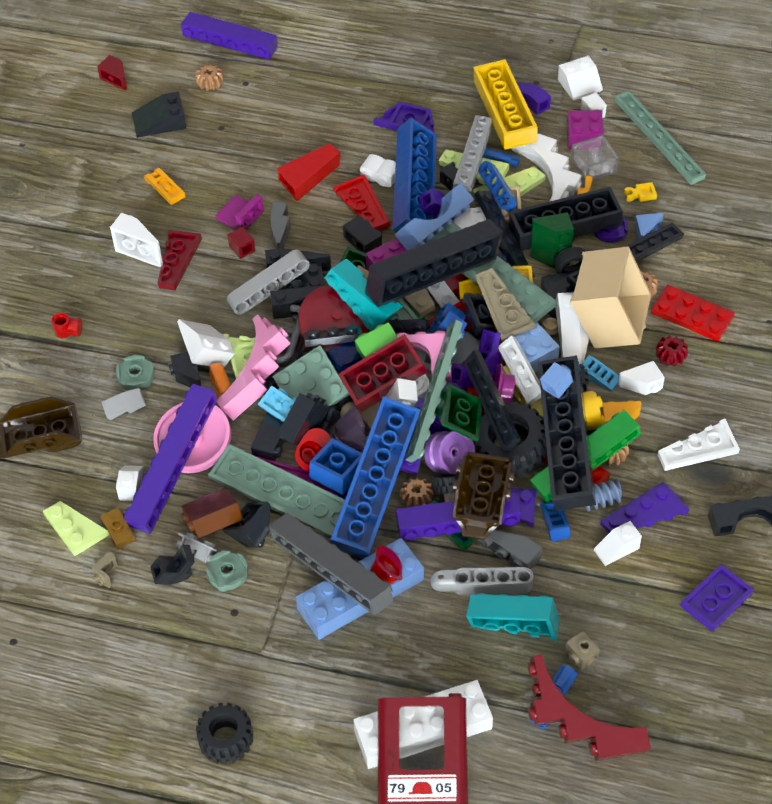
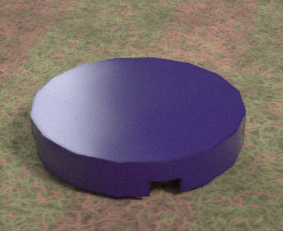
(615, 234)

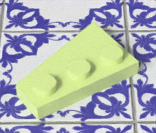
(74, 528)

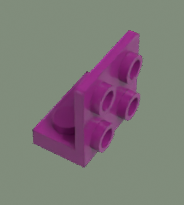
(240, 212)

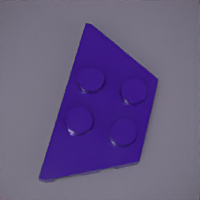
(401, 113)

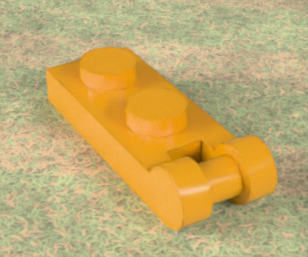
(165, 186)

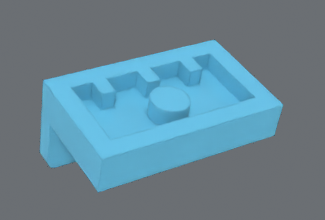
(277, 403)

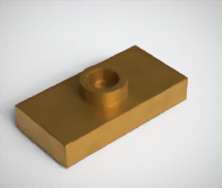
(117, 528)

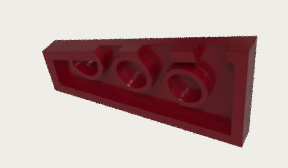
(177, 257)

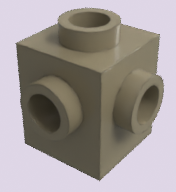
(582, 651)

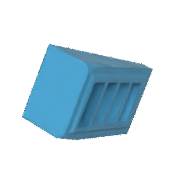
(596, 365)

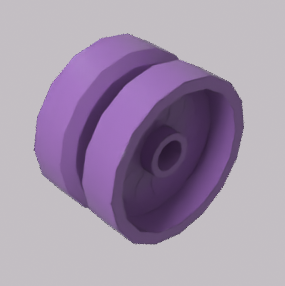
(446, 450)

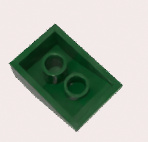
(460, 411)

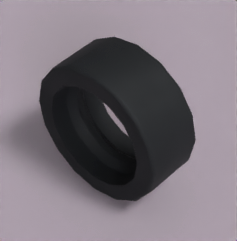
(567, 256)

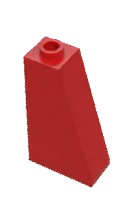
(307, 171)

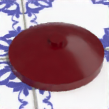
(325, 310)

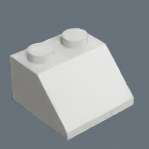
(579, 78)

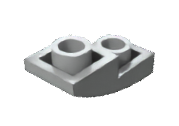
(123, 402)

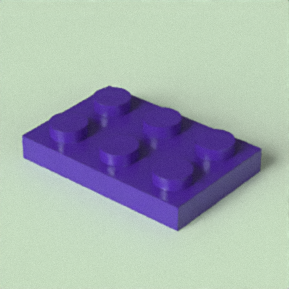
(716, 597)

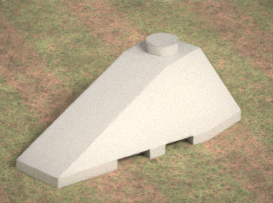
(571, 332)

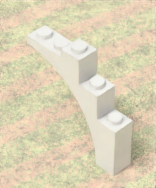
(554, 165)

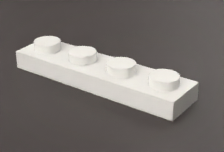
(521, 368)

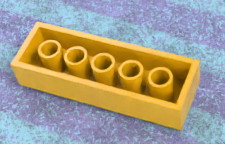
(505, 104)

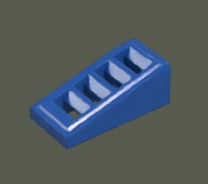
(554, 527)

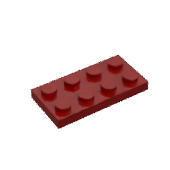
(692, 313)

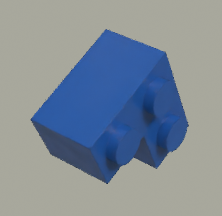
(445, 317)

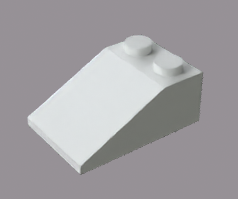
(135, 240)
(205, 343)

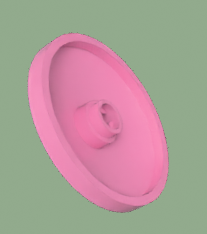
(210, 444)

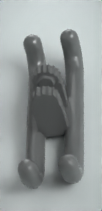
(296, 340)

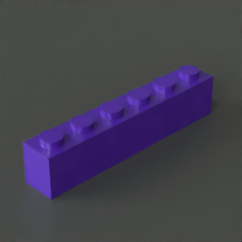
(229, 35)
(438, 519)

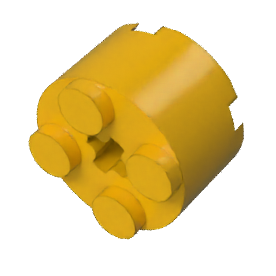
(592, 407)

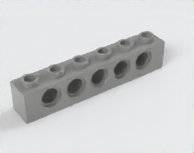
(473, 153)

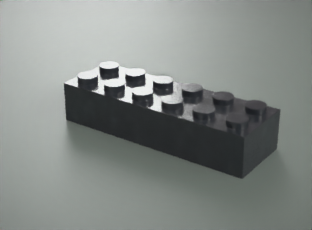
(587, 211)

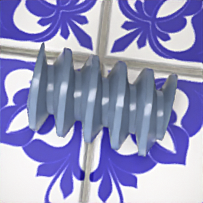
(607, 492)

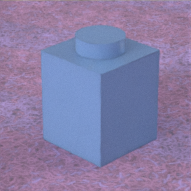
(556, 379)

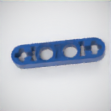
(497, 186)

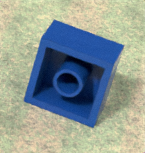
(335, 466)

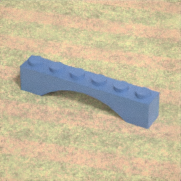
(418, 230)

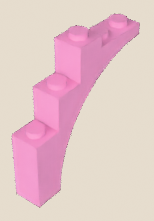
(261, 363)

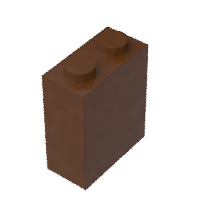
(211, 513)

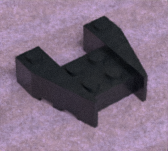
(300, 286)

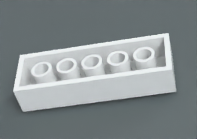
(424, 726)

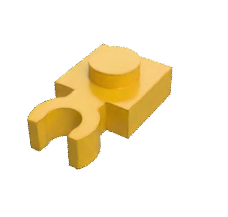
(643, 192)

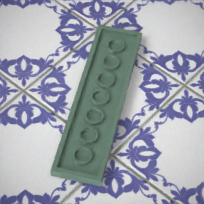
(527, 294)
(281, 489)

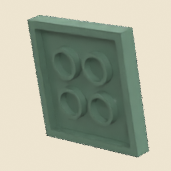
(314, 375)

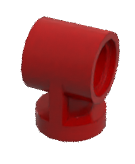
(65, 326)

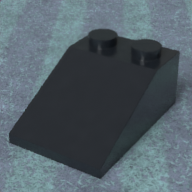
(160, 116)

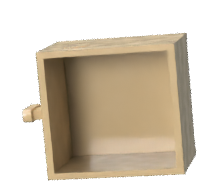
(611, 298)

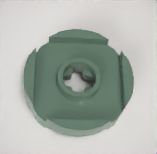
(138, 380)
(231, 580)

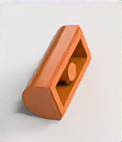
(219, 378)

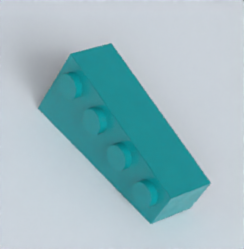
(351, 286)
(514, 614)

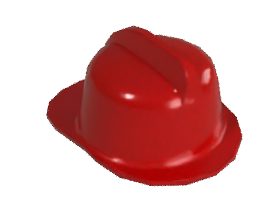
(309, 447)
(387, 565)

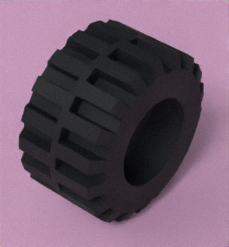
(230, 748)

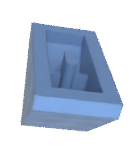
(647, 224)

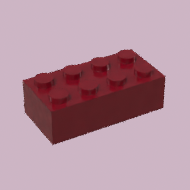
(375, 375)

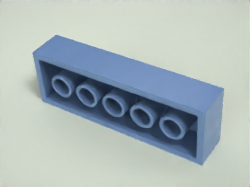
(329, 609)

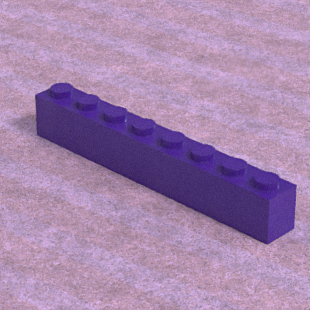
(170, 459)

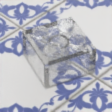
(594, 158)

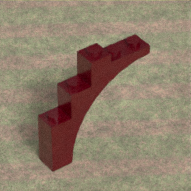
(575, 726)

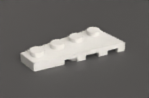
(707, 445)

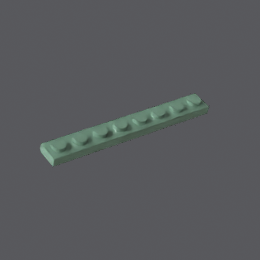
(660, 137)
(432, 397)

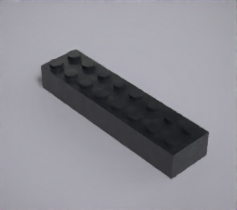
(433, 262)
(567, 441)

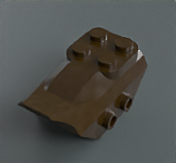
(39, 426)
(481, 493)

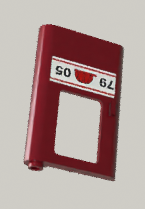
(430, 785)

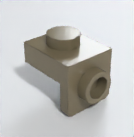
(103, 568)

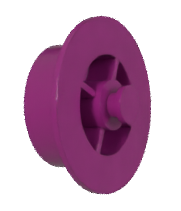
(504, 382)

